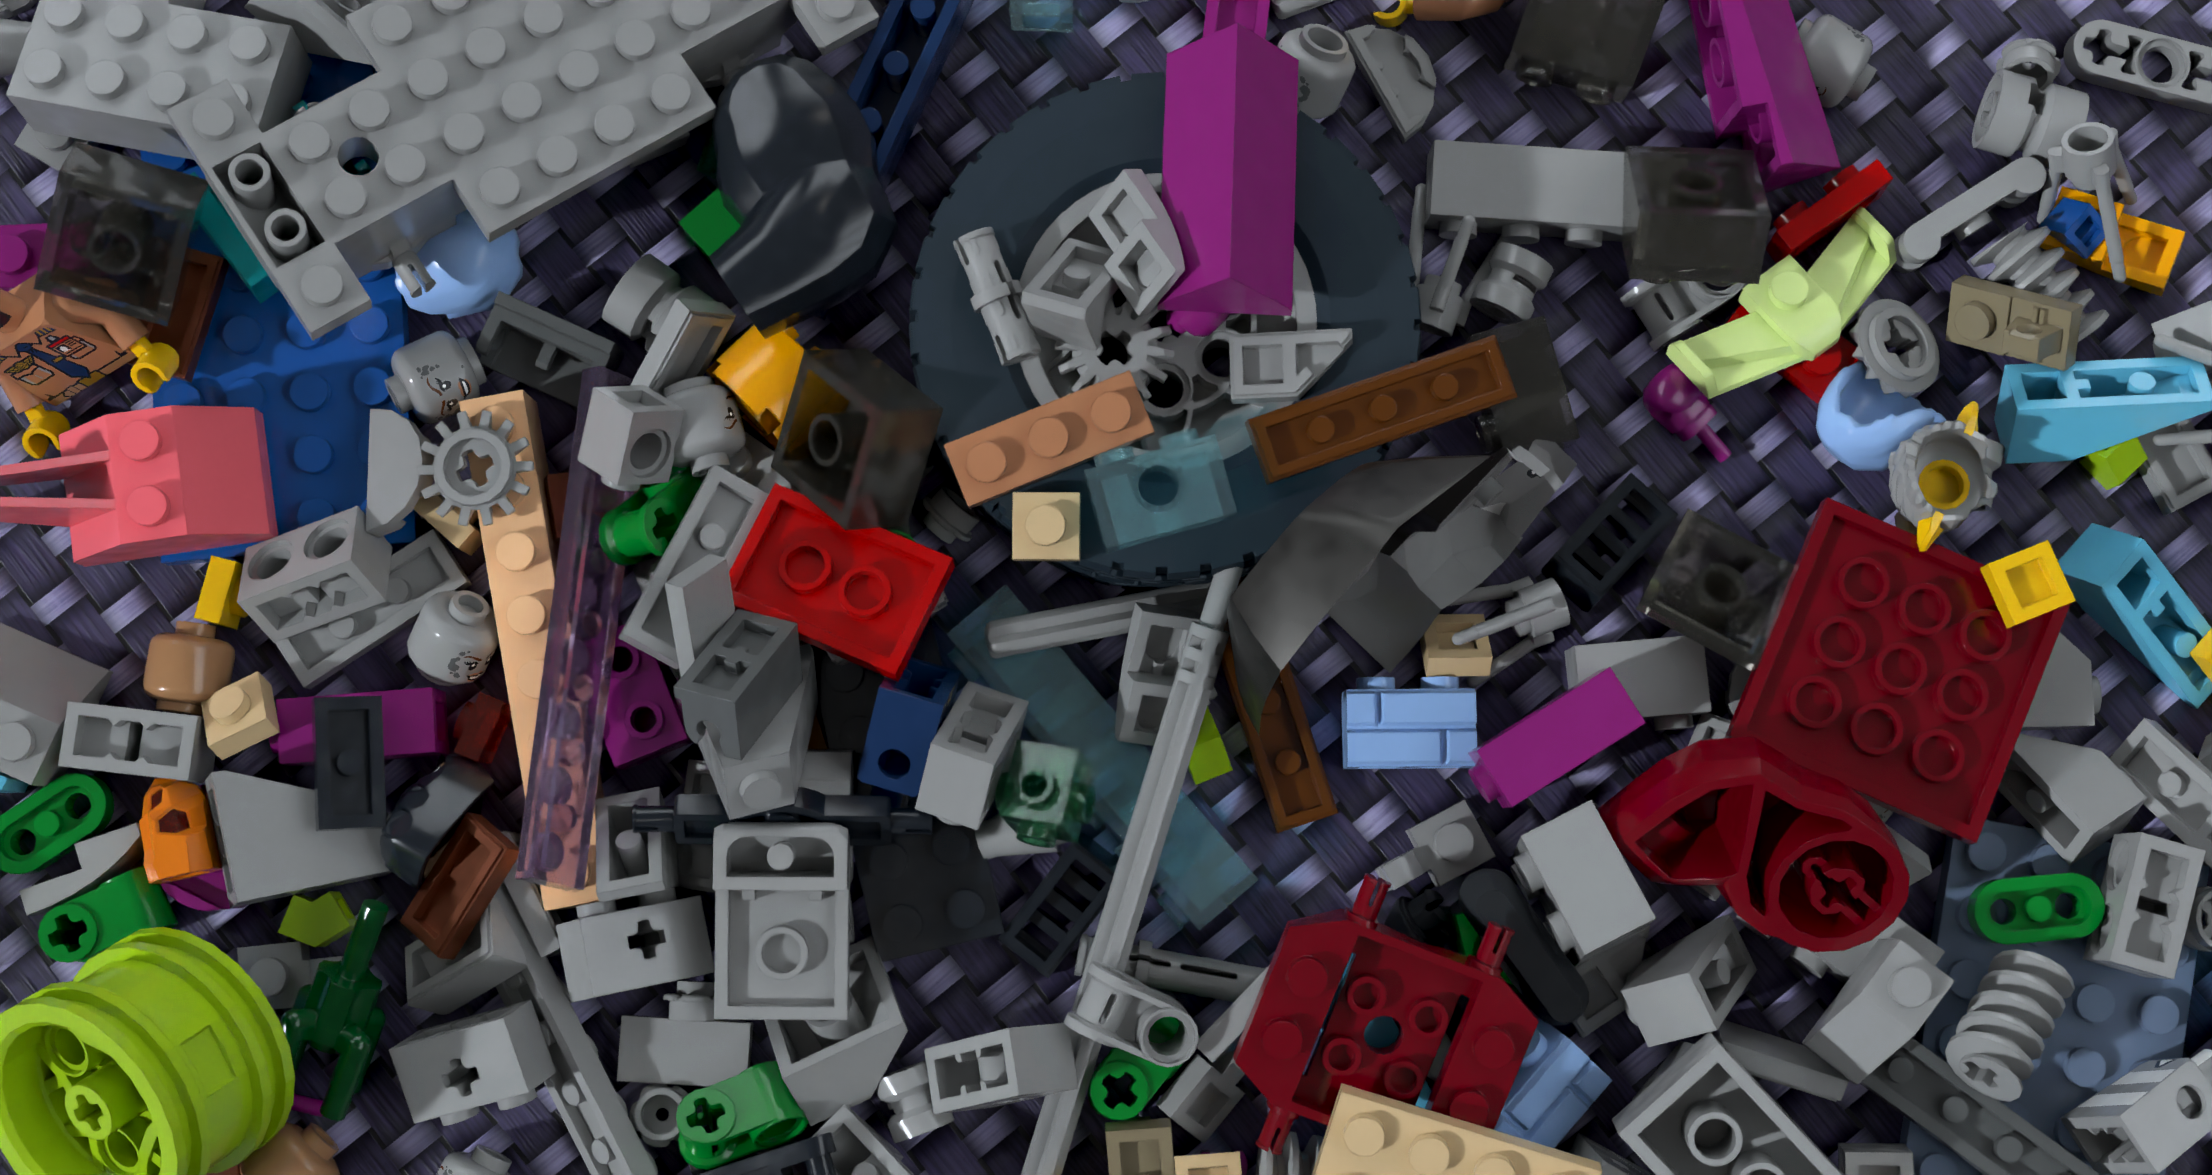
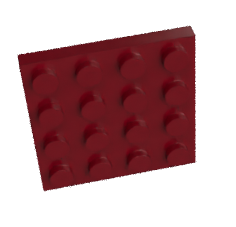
(1895, 672)

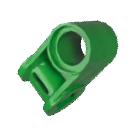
(647, 518)
(109, 913)
(1144, 1074)
(743, 1114)

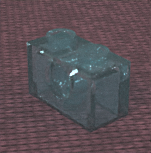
(1129, 520)

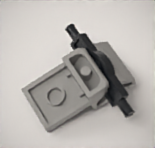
(785, 887)

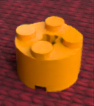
(761, 377)

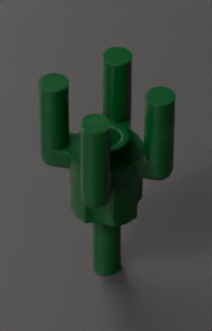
(340, 1012)

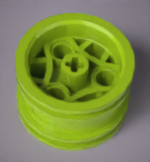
(143, 1064)

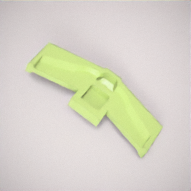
(1791, 311)

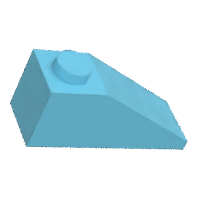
(2094, 405)
(2140, 606)

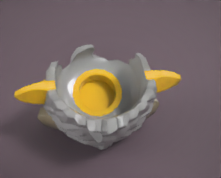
(1940, 477)

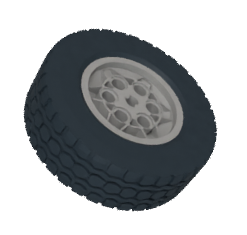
(1036, 194)

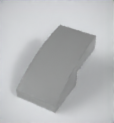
(1142, 240)
(1149, 669)
(100, 861)

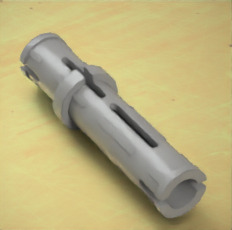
(1180, 971)

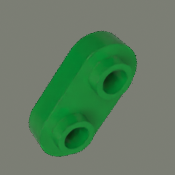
(53, 822)
(2033, 910)

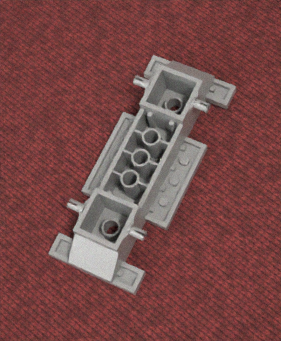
(475, 113)

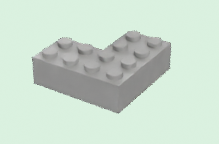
(119, 64)

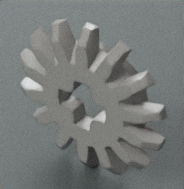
(1141, 348)
(451, 460)

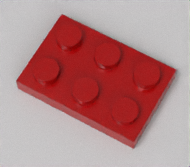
(846, 589)

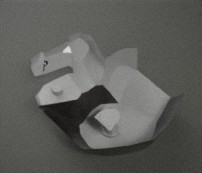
(1386, 555)

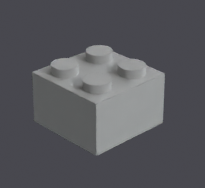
(1581, 884)

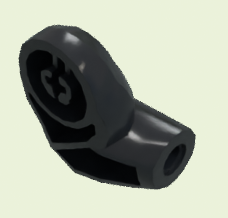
(803, 188)

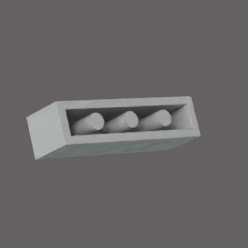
(1525, 192)

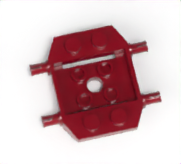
(1384, 978)

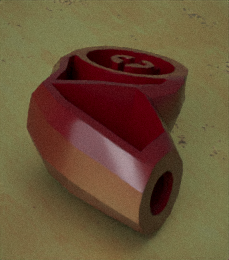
(1775, 839)

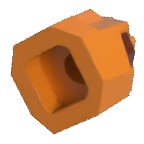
(177, 832)

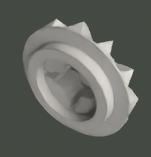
(1900, 328)

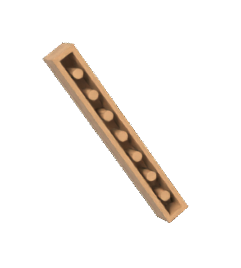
(521, 579)

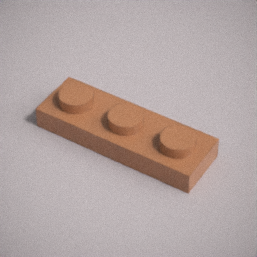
(1049, 439)

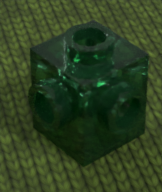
(1046, 793)

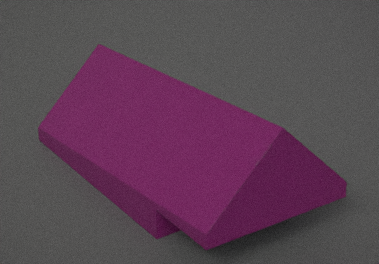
(1763, 87)
(1231, 173)

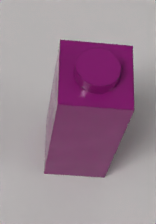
(412, 725)
(1554, 739)

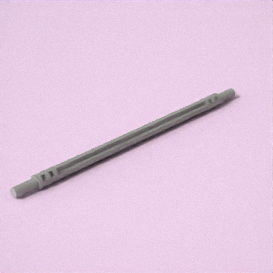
(1140, 855)

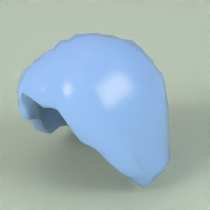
(466, 270)
(1863, 423)

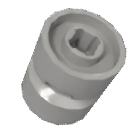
(2026, 119)
(645, 299)

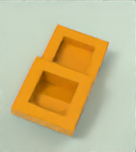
(2146, 246)

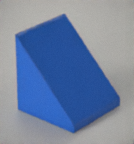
(2075, 226)

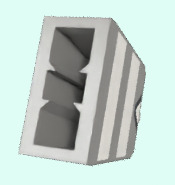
(2145, 1116)

